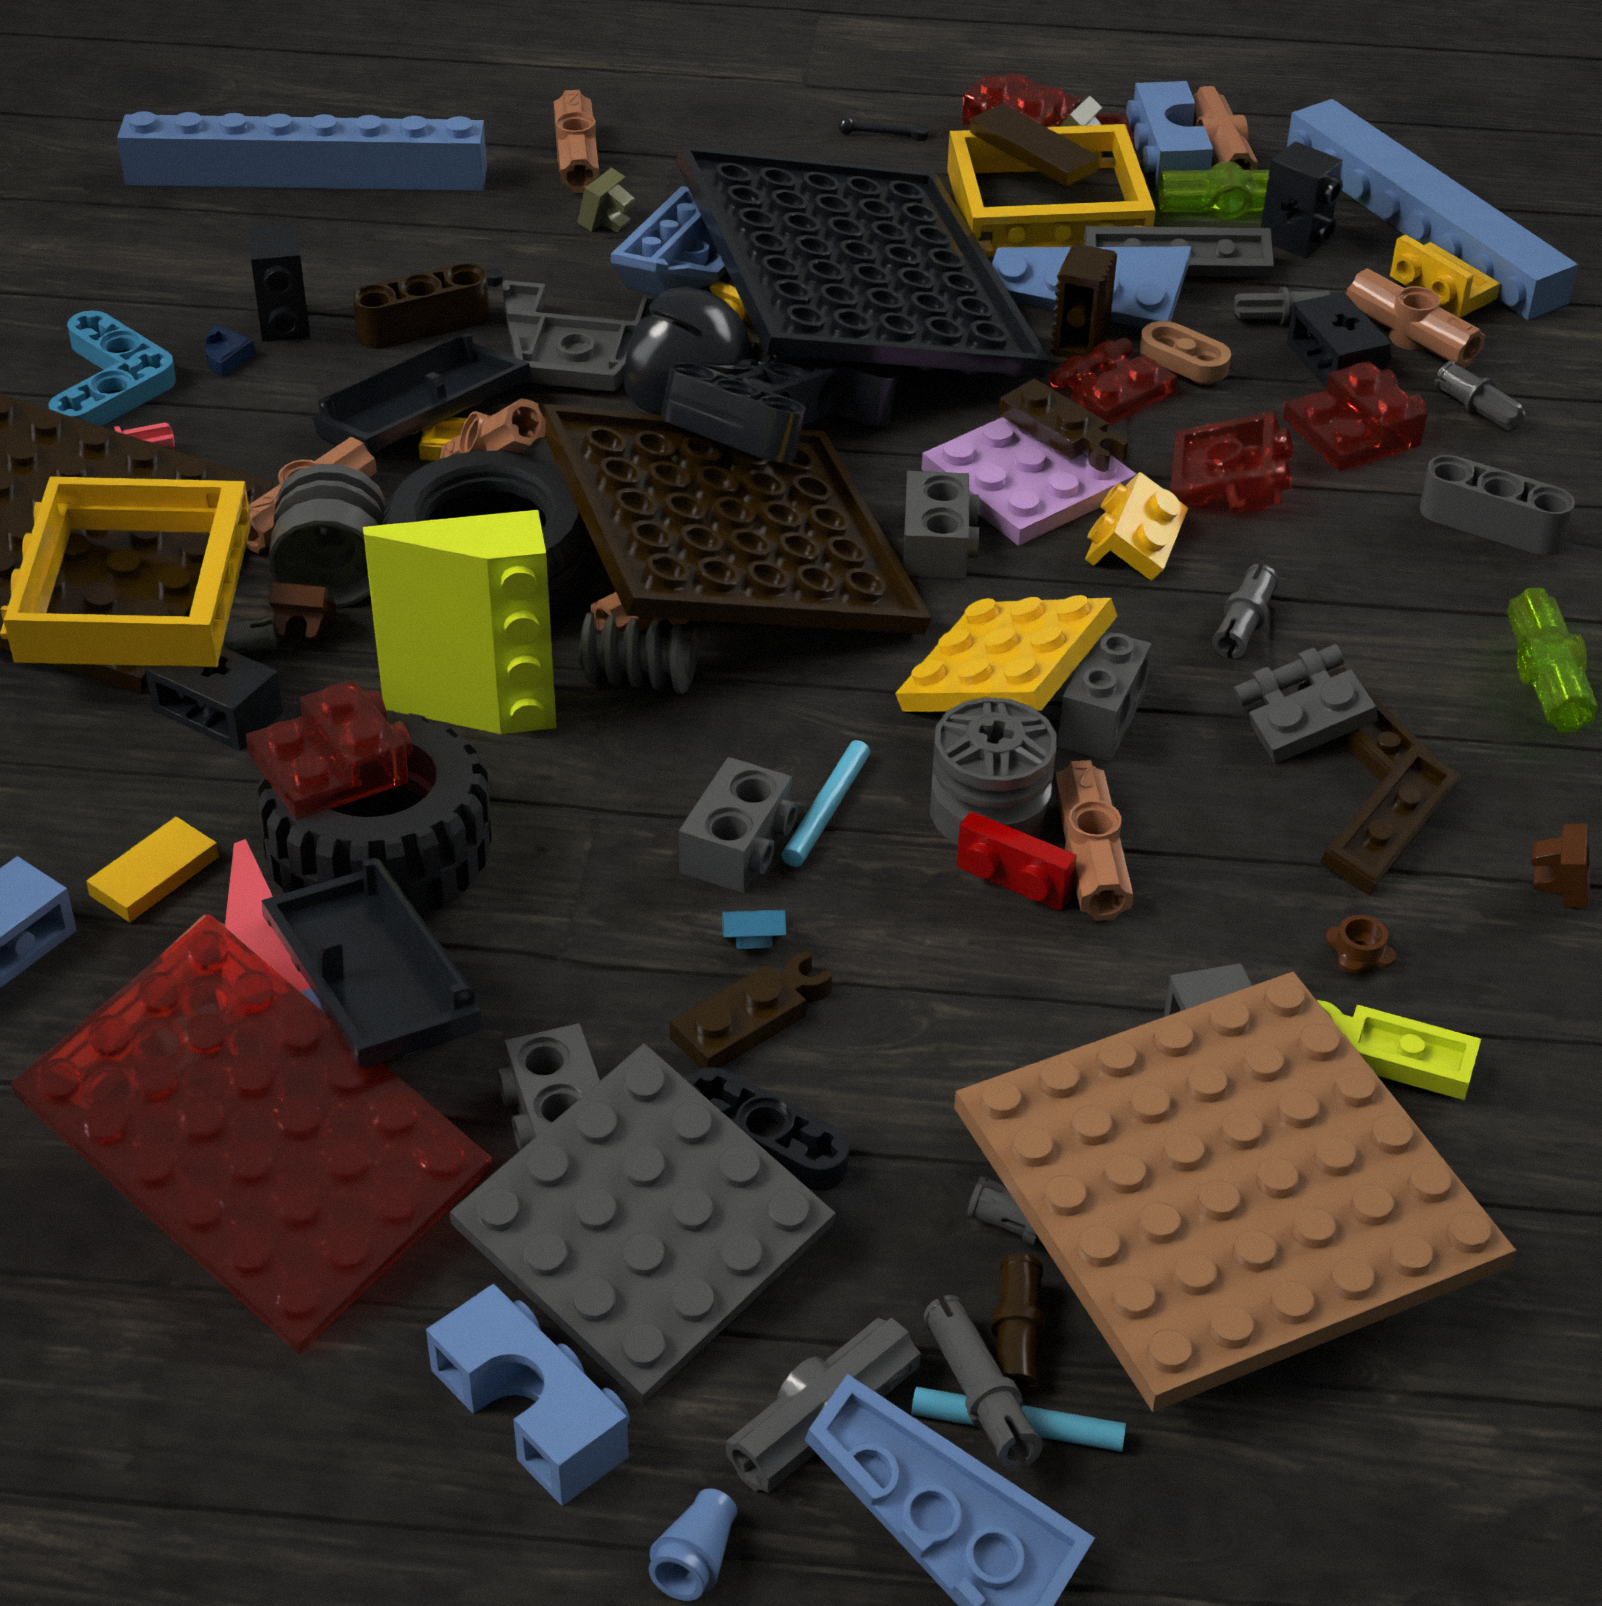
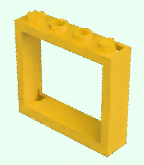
(1054, 223)
(128, 506)

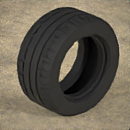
(504, 483)

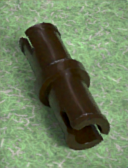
(1018, 1320)

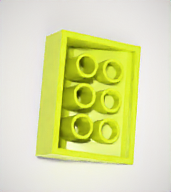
(464, 620)

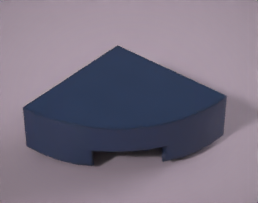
(226, 350)

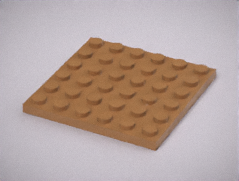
(1229, 1187)

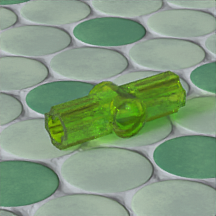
(1203, 190)
(1552, 660)

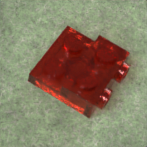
(1038, 102)
(1358, 417)
(1233, 461)
(333, 750)

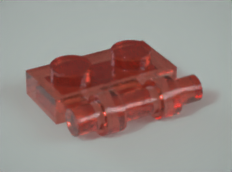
(1121, 388)

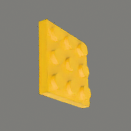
(1007, 652)

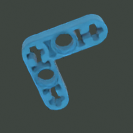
(138, 373)

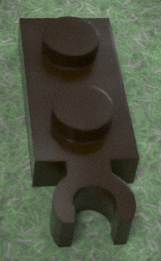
(1062, 424)
(748, 1012)

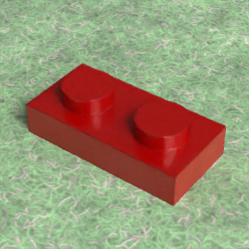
(1016, 860)

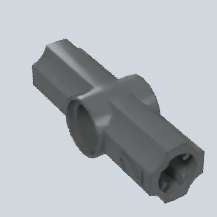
(774, 1440)

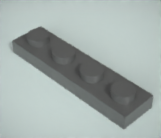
(1214, 249)

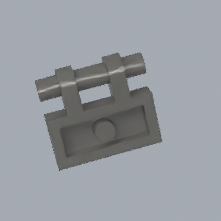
(1311, 715)

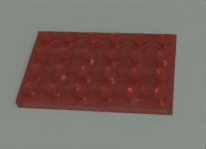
(252, 1131)

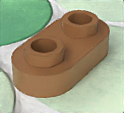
(1186, 352)

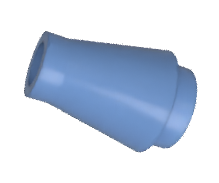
(692, 1549)

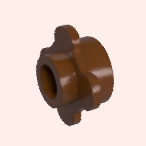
(1361, 944)

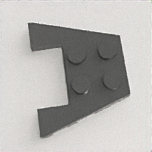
(568, 347)

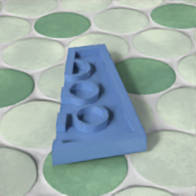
(1144, 282)
(947, 1509)

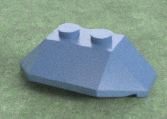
(669, 250)

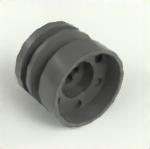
(321, 530)
(993, 762)

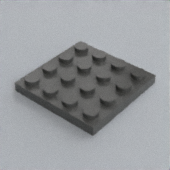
(642, 1221)

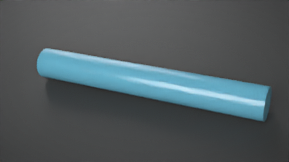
(825, 804)
(1045, 1422)

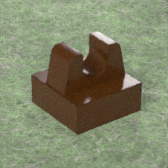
(301, 604)
(1566, 865)

